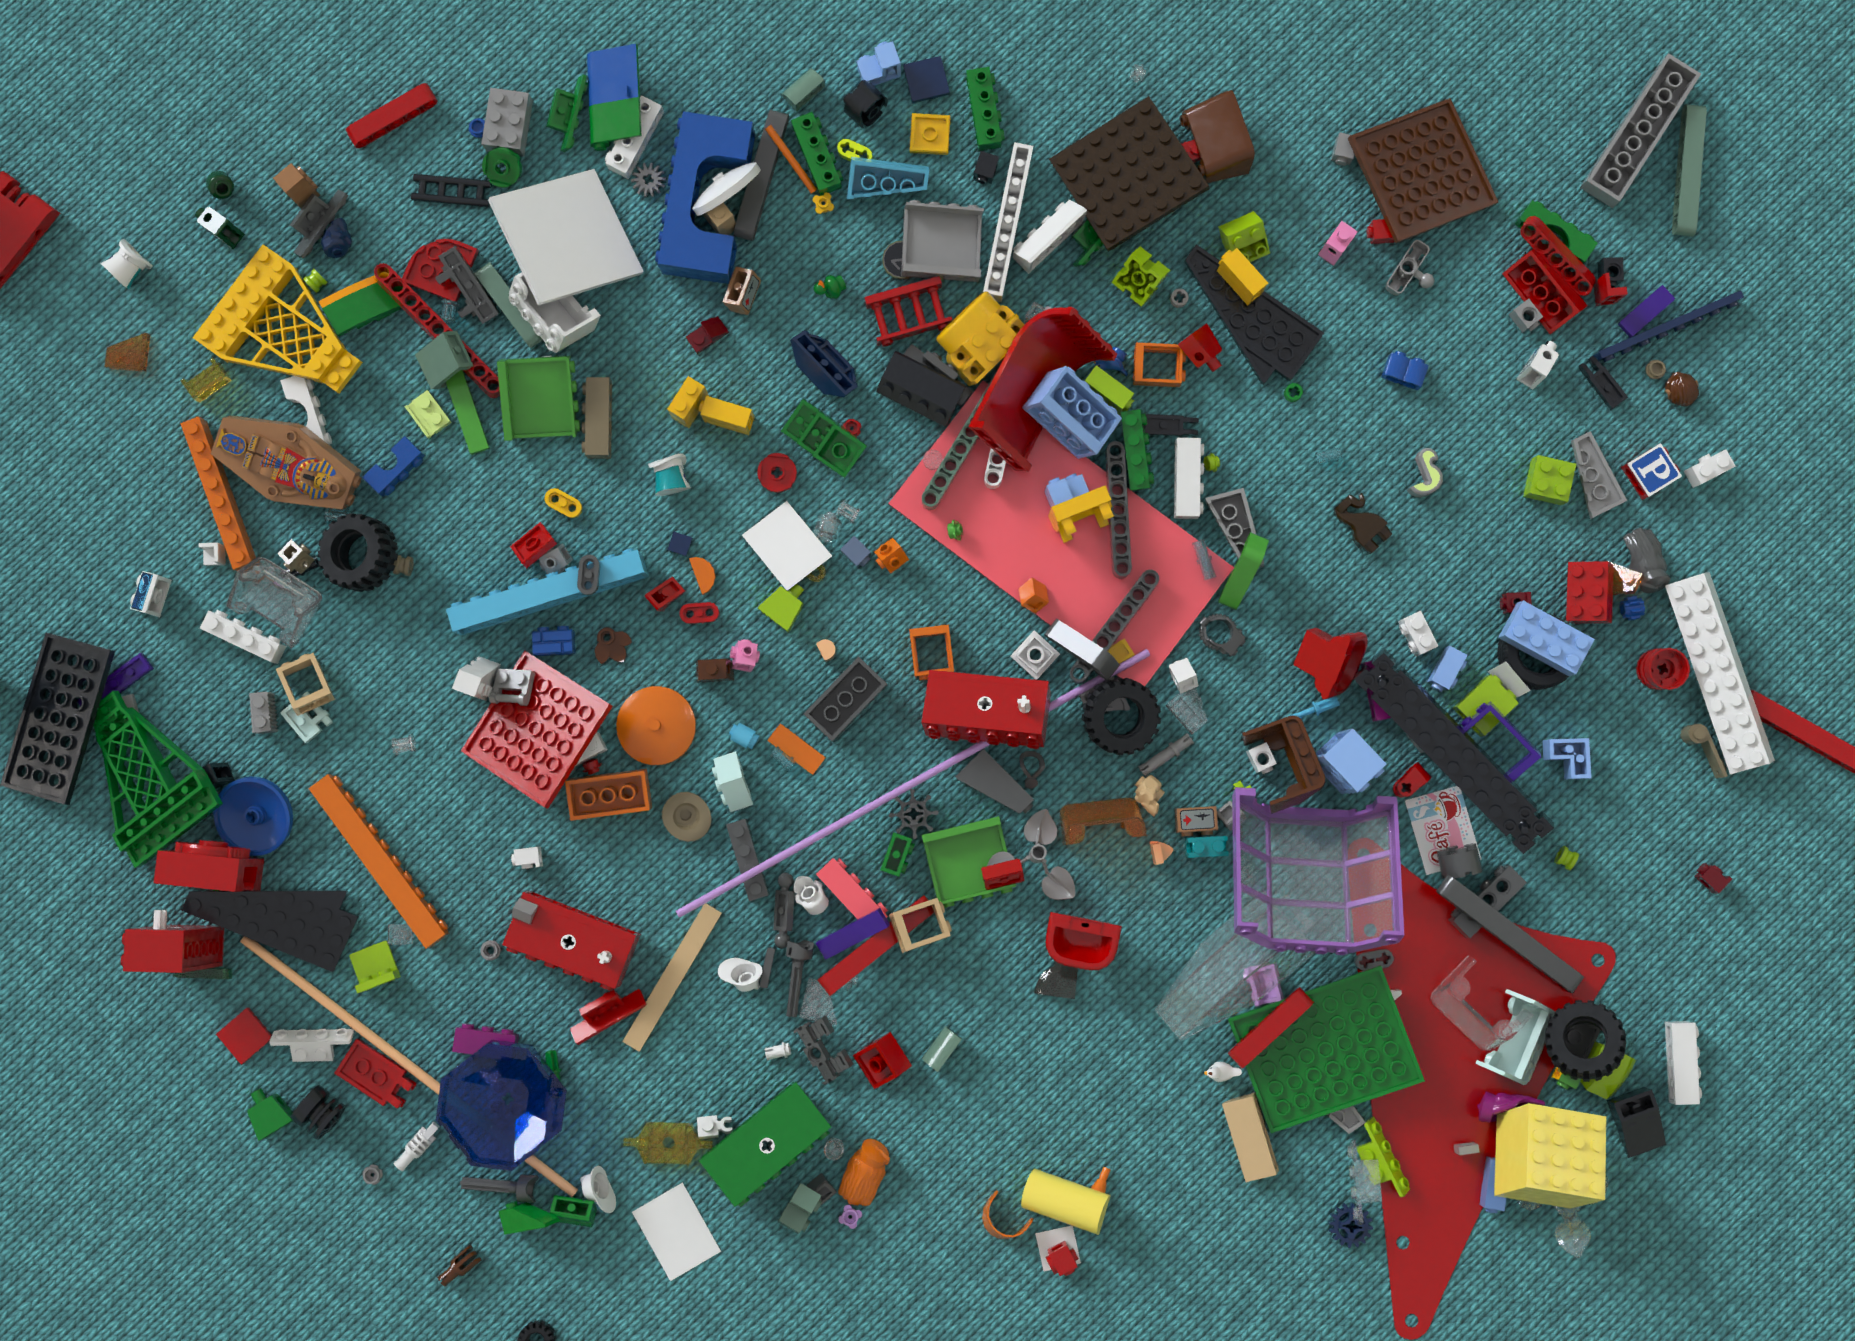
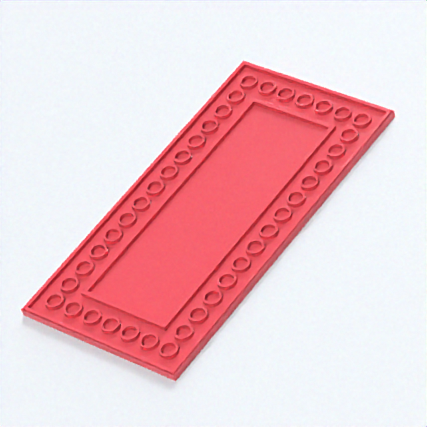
(1013, 540)

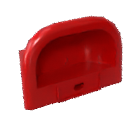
(1331, 659)
(1081, 946)

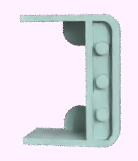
(1519, 1055)

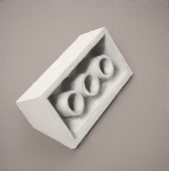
(1049, 235)

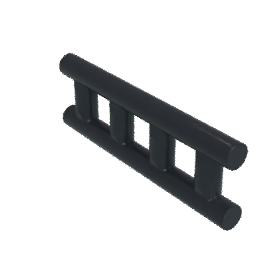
(442, 181)

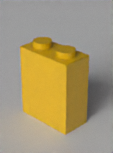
(1241, 275)
(686, 403)
(726, 415)

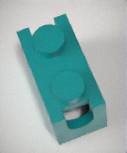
(1206, 846)

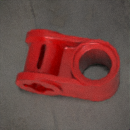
(1413, 778)

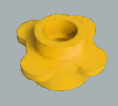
(828, 206)

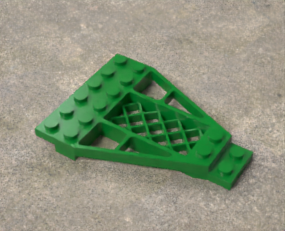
(178, 804)

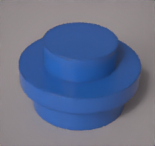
(476, 127)

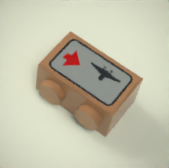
(741, 290)
(1196, 819)

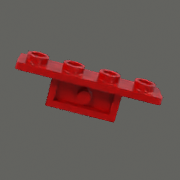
(605, 1013)

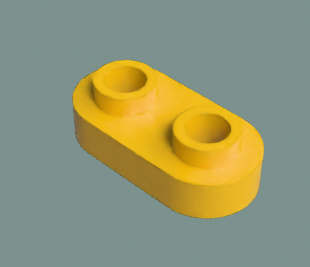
(564, 503)

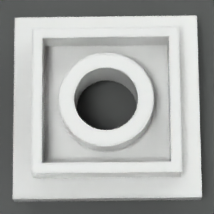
(1035, 667)

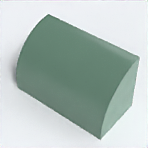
(804, 89)
(941, 1048)

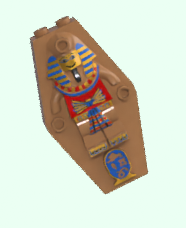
(286, 462)

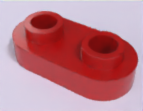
(699, 611)

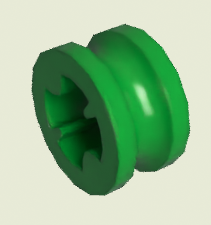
(1287, 394)

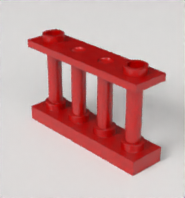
(894, 297)

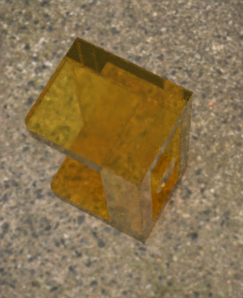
(207, 381)

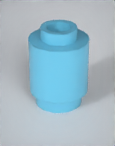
(743, 736)

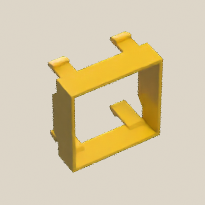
(1093, 502)

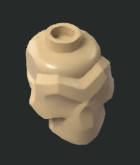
(1149, 793)

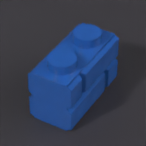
(553, 642)

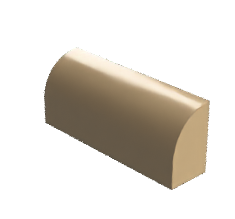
(1250, 1137)

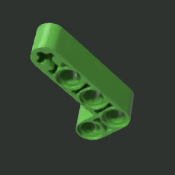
(1244, 571)

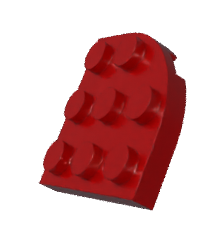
(427, 265)

